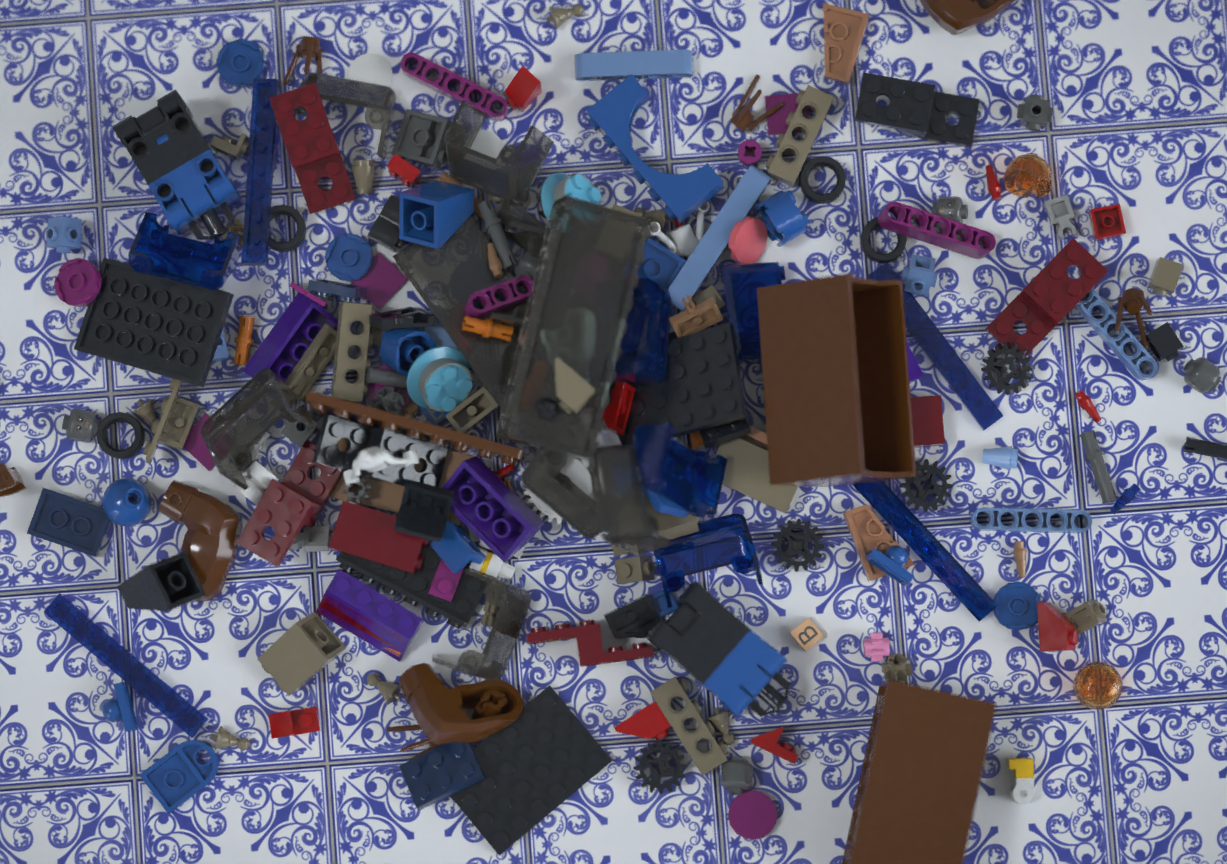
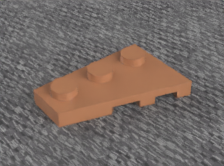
(843, 39)
(867, 534)

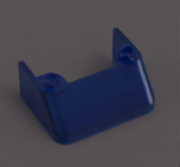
(716, 545)

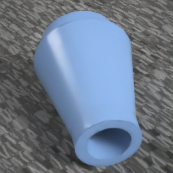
(1001, 457)

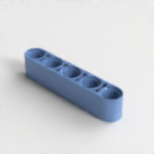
(640, 64)
(1124, 337)
(1043, 524)

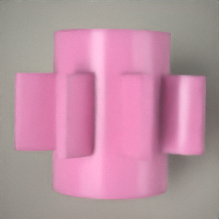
(876, 647)

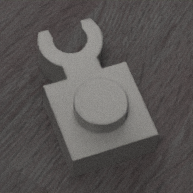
(1060, 212)
(313, 539)

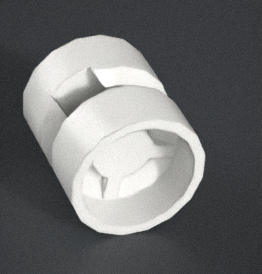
(257, 481)

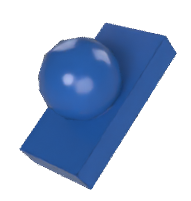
(891, 563)
(121, 708)

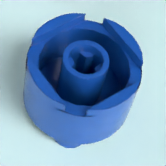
(782, 217)
(403, 347)

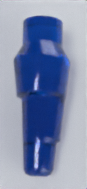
(1126, 497)

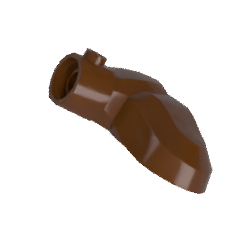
(962, 15)
(210, 534)
(462, 712)

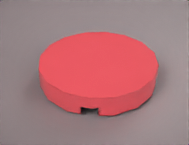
(748, 240)

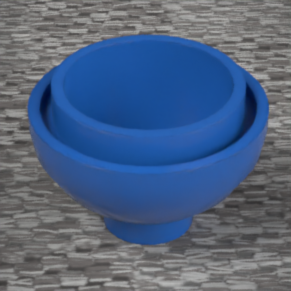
(120, 509)

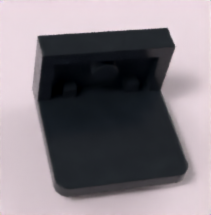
(424, 511)

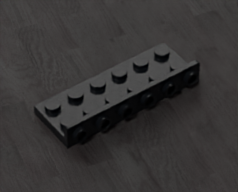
(416, 586)

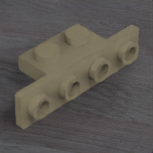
(174, 423)

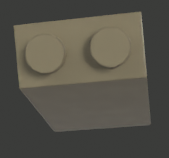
(301, 653)

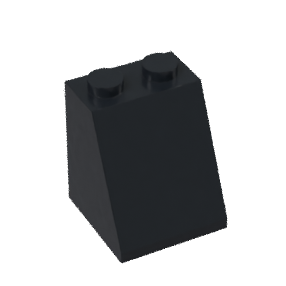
(163, 585)

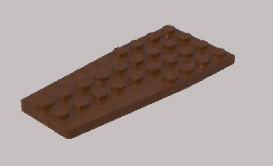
(413, 428)

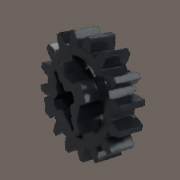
(1017, 371)
(936, 490)
(805, 554)
(654, 782)

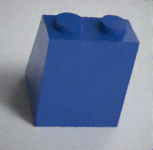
(433, 212)

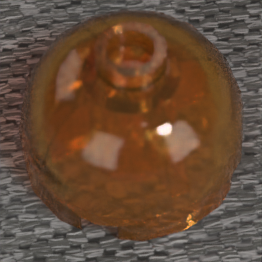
(1028, 175)
(1097, 685)

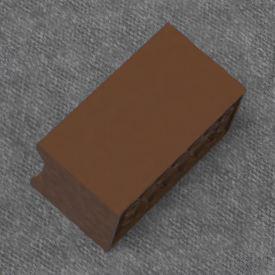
(836, 381)
(919, 777)

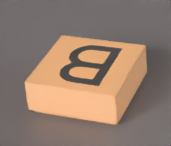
(806, 634)

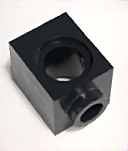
(1164, 342)

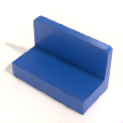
(457, 548)

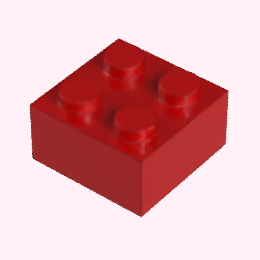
(405, 171)
(1107, 222)

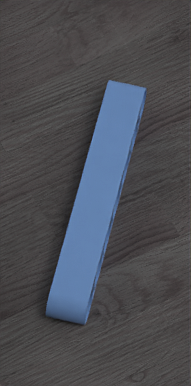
(717, 236)

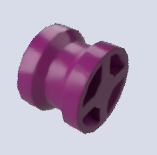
(749, 157)

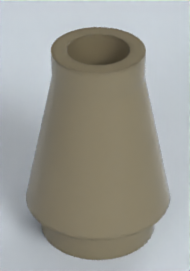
(363, 173)

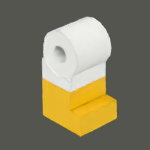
(1023, 773)

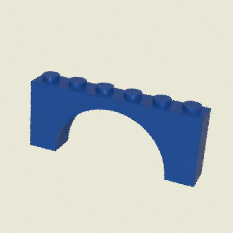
(677, 192)

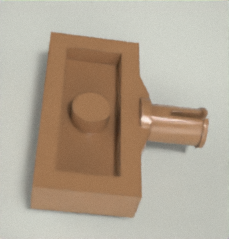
(695, 316)

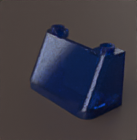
(182, 258)
(742, 303)
(647, 335)
(677, 471)

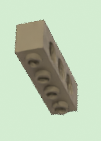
(789, 171)
(358, 388)
(704, 761)

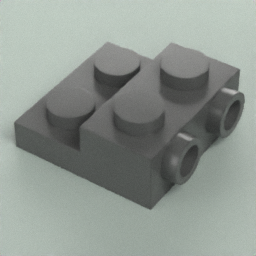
(422, 139)

